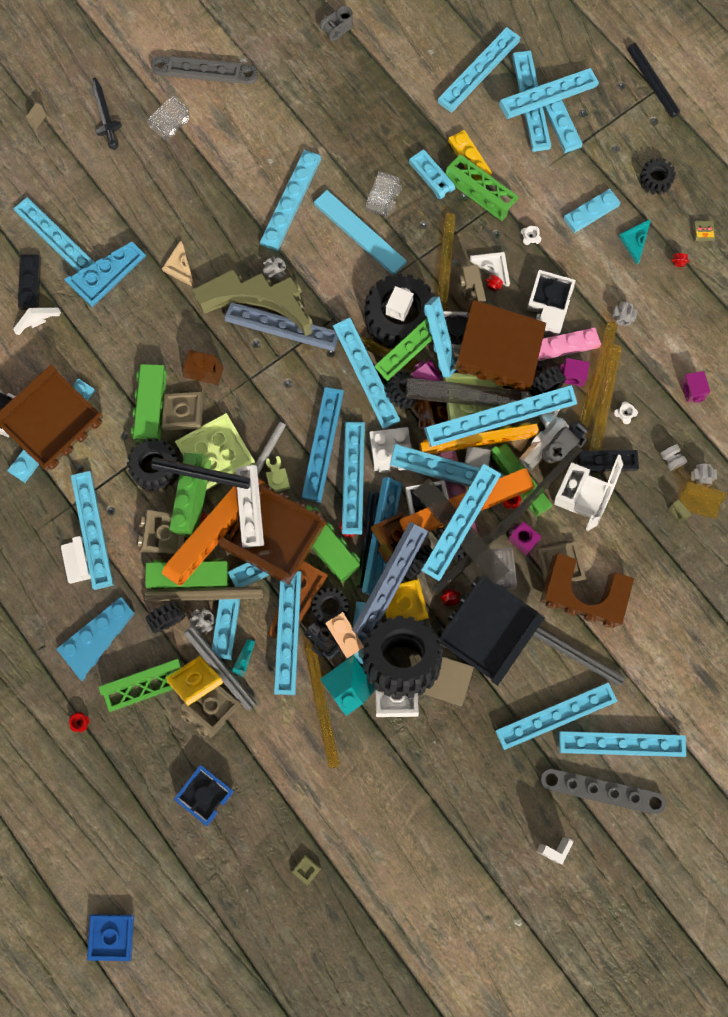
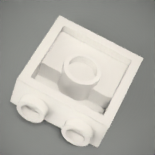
(382, 447)
(395, 707)

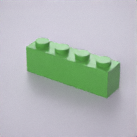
(149, 402)
(189, 498)
(334, 553)
(207, 575)

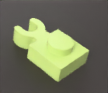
(277, 477)

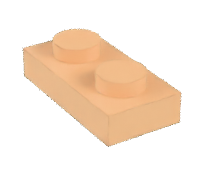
(344, 636)

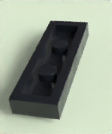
(29, 282)
(604, 460)

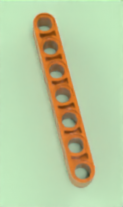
(504, 489)
(204, 539)

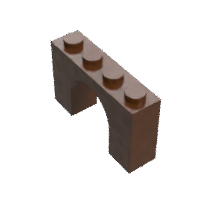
(559, 594)

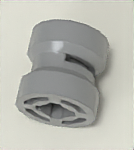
(673, 457)

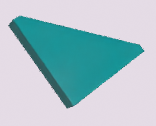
(635, 239)
(242, 662)

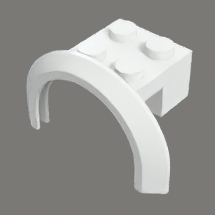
(585, 493)

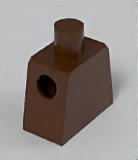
(200, 367)

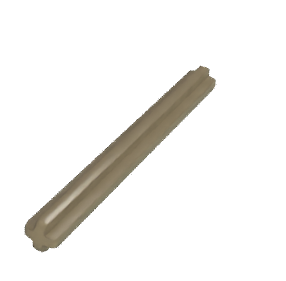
(204, 594)

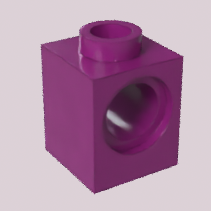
(426, 371)
(575, 371)
(695, 387)
(524, 546)

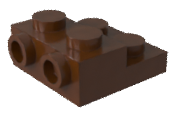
(431, 413)
(389, 534)

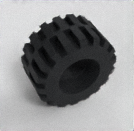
(141, 455)

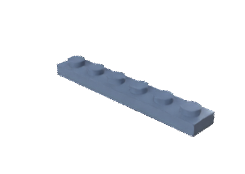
(280, 326)
(390, 579)

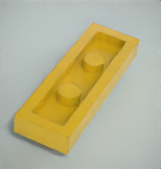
(463, 145)

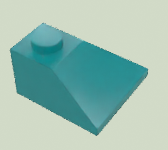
(348, 685)

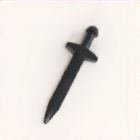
(108, 126)

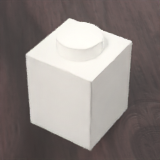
(399, 303)
(553, 320)

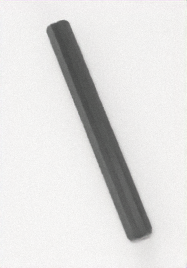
(579, 656)
(220, 668)

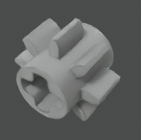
(274, 268)
(624, 313)
(704, 475)
(202, 620)

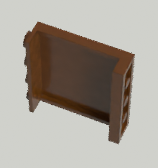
(500, 346)
(49, 418)
(287, 536)

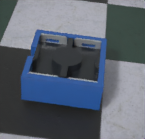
(204, 795)

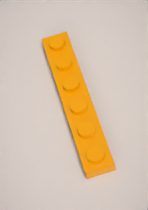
(484, 438)

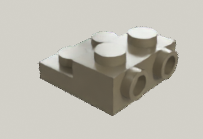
(470, 284)
(156, 536)
(210, 711)

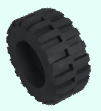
(380, 327)
(407, 634)

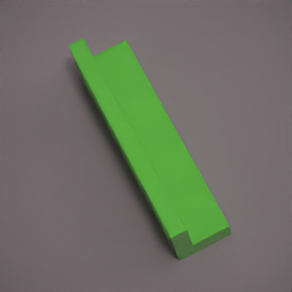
(477, 189)
(404, 351)
(508, 464)
(137, 679)

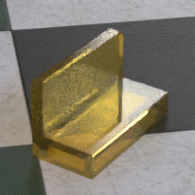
(702, 500)

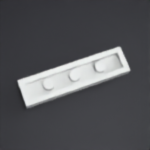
(250, 509)

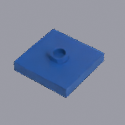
(110, 937)

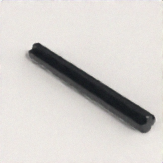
(653, 80)
(200, 473)
(370, 520)

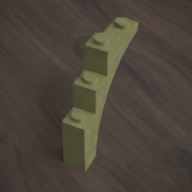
(257, 291)

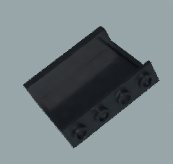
(490, 628)

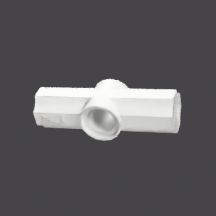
(534, 453)

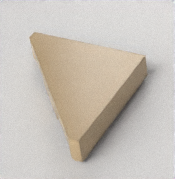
(178, 265)

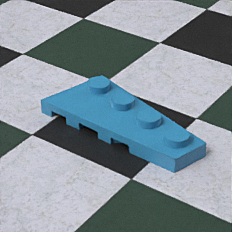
(102, 276)
(92, 640)

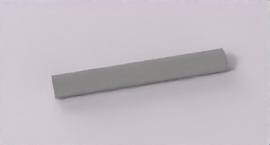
(269, 446)

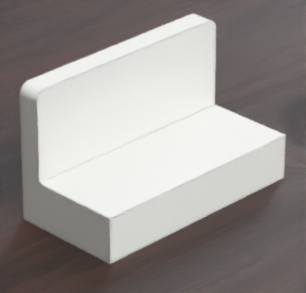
(75, 560)
(560, 854)

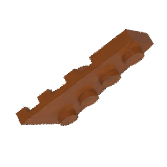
(311, 583)

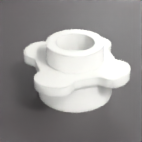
(533, 230)
(626, 418)

